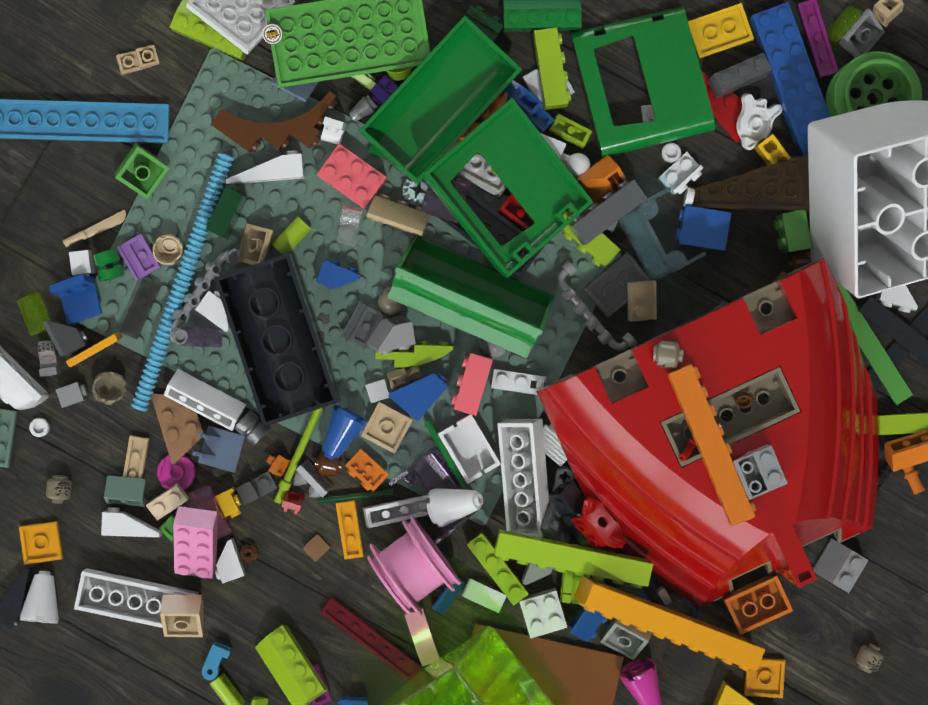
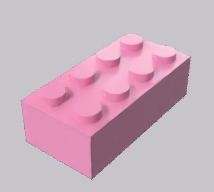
(195, 542)

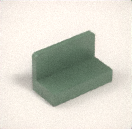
(125, 491)

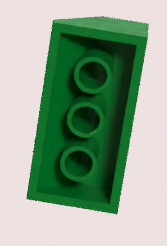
(541, 14)

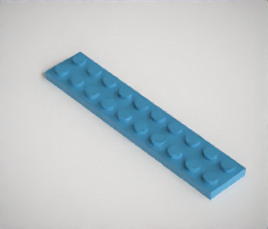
(84, 121)

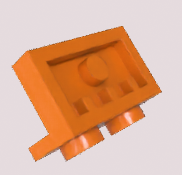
(366, 470)

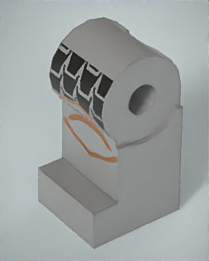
(48, 359)

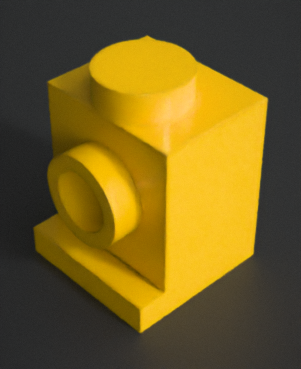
(229, 503)

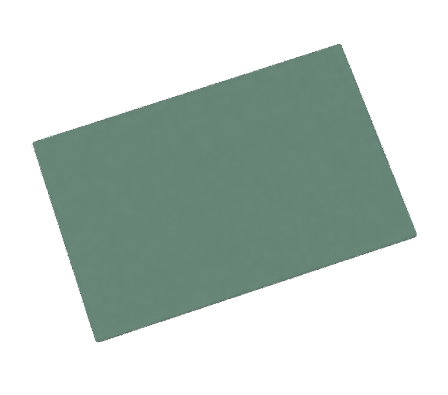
(378, 250)

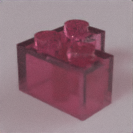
(205, 499)

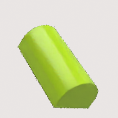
(570, 131)
(291, 236)
(226, 691)

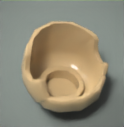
(167, 249)

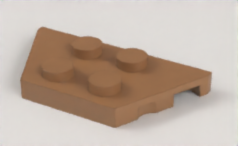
(178, 426)

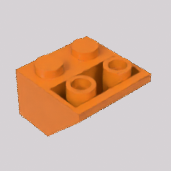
(601, 179)

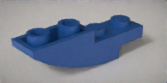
(530, 105)

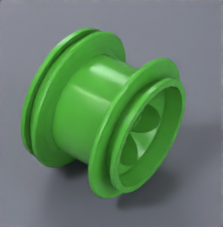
(879, 67)

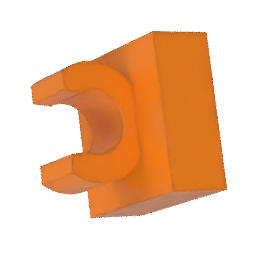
(279, 464)

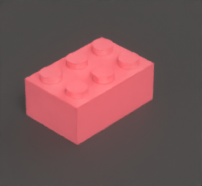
(352, 176)
(471, 383)

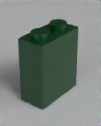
(227, 212)

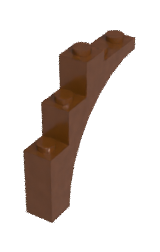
(303, 128)

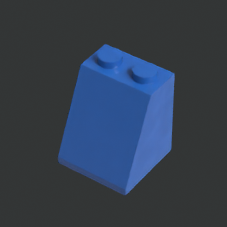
(420, 395)

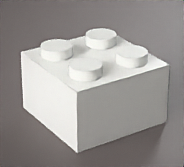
(543, 613)

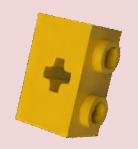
(771, 151)

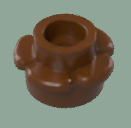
(743, 402)
(253, 553)

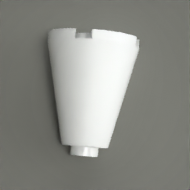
(452, 504)
(41, 600)

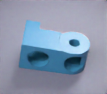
(212, 664)

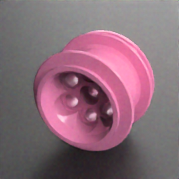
(412, 567)

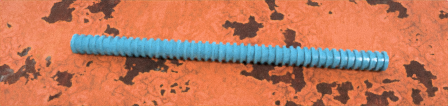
(182, 281)

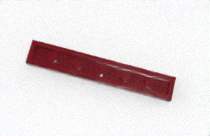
(370, 639)

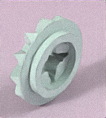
(409, 194)

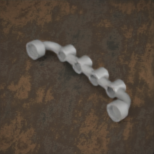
(580, 308)
(179, 335)

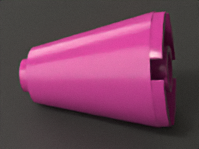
(642, 681)

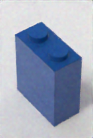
(703, 228)

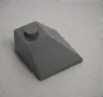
(66, 337)

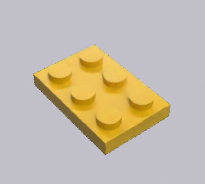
(720, 31)

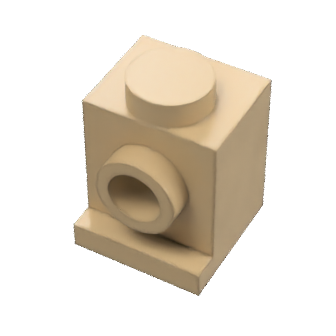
(887, 10)

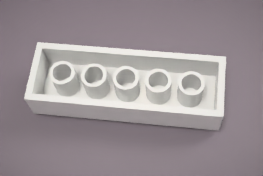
(523, 474)
(123, 597)

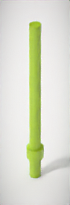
(285, 483)

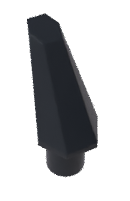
(884, 473)

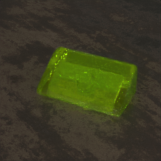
(843, 24)
(33, 313)

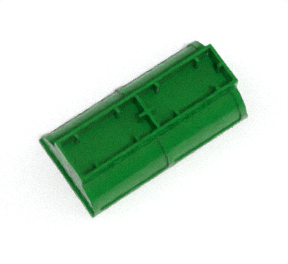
(440, 100)
(470, 296)

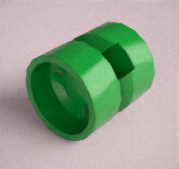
(108, 258)

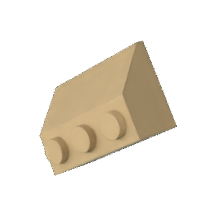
(398, 215)

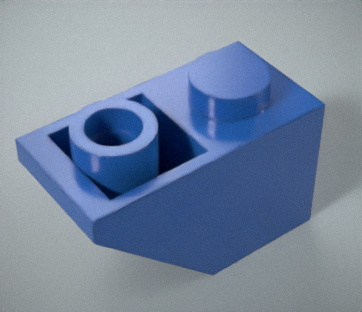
(335, 276)

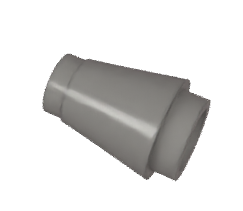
(363, 108)

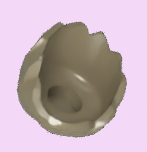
(108, 387)

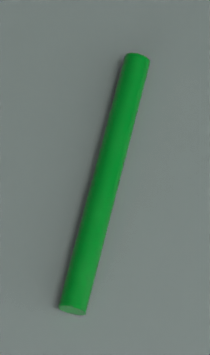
(434, 433)

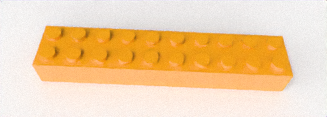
(669, 624)

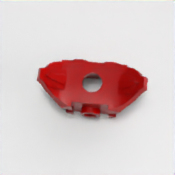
(598, 525)

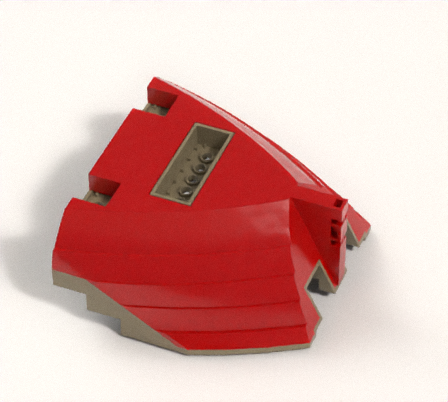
(816, 418)

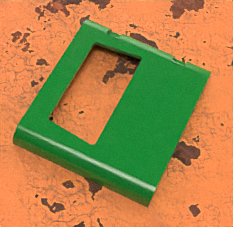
(670, 76)
(527, 170)

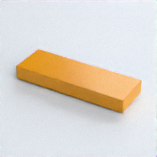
(94, 349)
(349, 529)

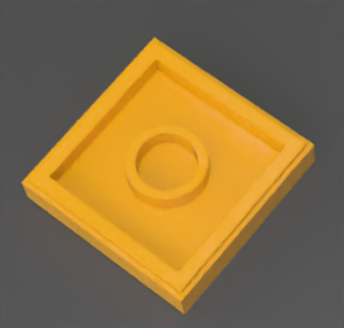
(41, 542)
(767, 680)

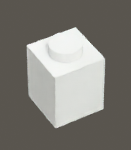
(81, 262)

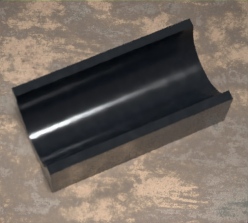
(277, 339)

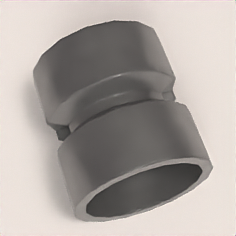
(252, 428)

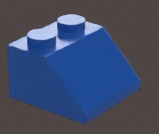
(585, 624)

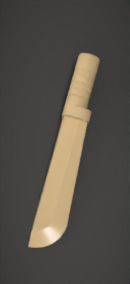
(101, 226)

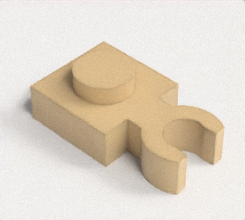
(402, 377)

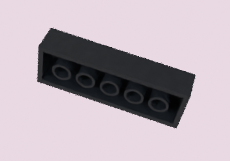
(497, 225)

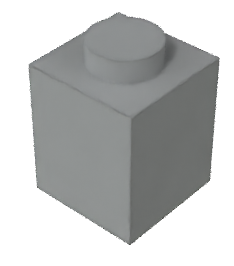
(72, 394)

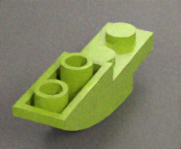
(422, 354)

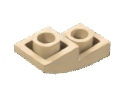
(137, 60)

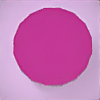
(182, 472)

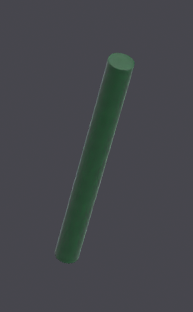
(355, 495)

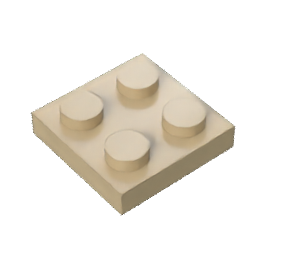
(387, 427)

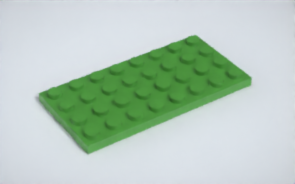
(347, 39)

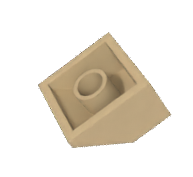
(182, 615)

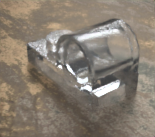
(349, 225)

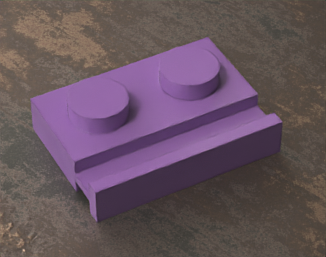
(138, 257)

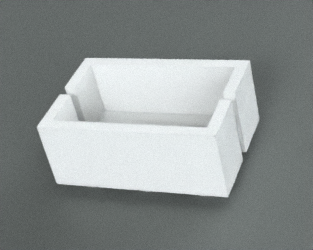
(469, 448)

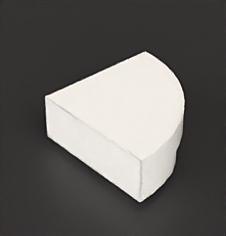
(664, 596)

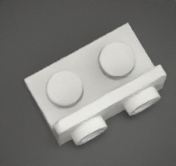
(681, 173)

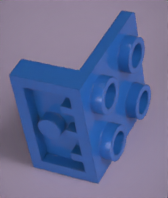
(78, 298)

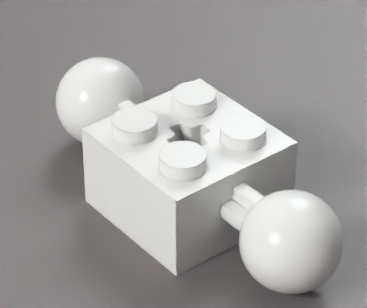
(576, 163)

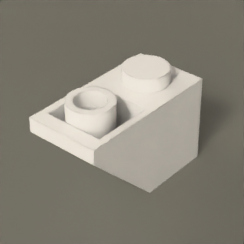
(898, 297)

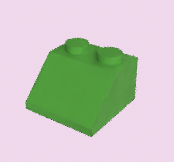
(141, 171)

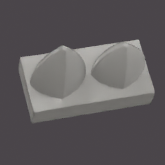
(308, 474)

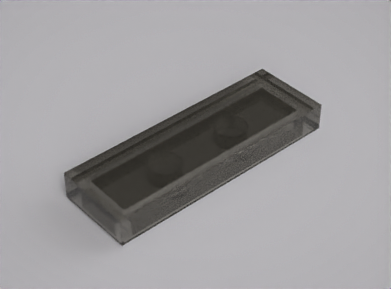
(140, 309)

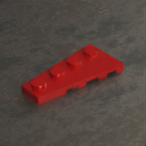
(725, 109)

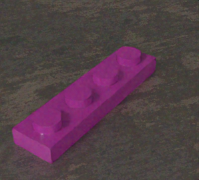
(817, 38)

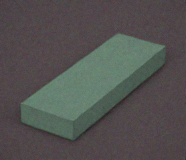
(7, 431)

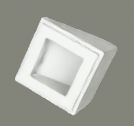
(377, 391)

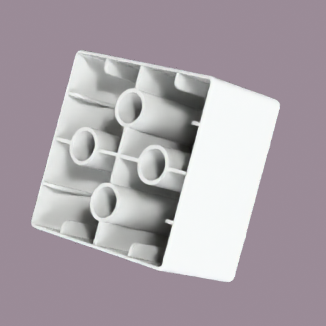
(871, 195)

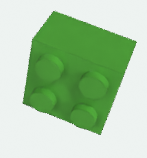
(792, 231)

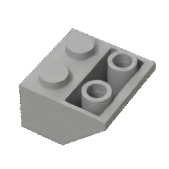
(392, 334)
(759, 471)

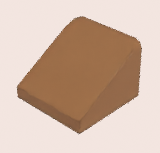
(316, 547)

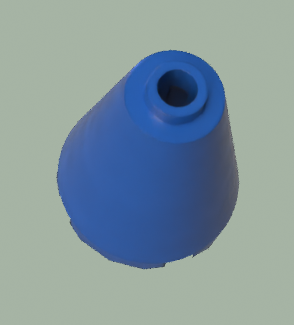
(341, 431)

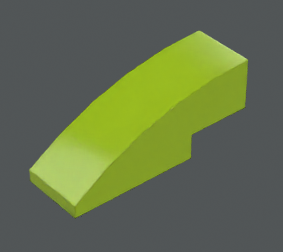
(902, 423)

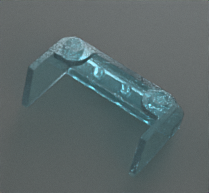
(646, 244)

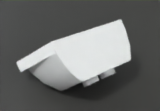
(17, 385)

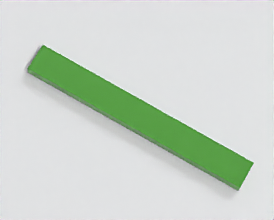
(875, 353)

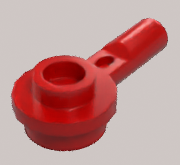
(691, 446)

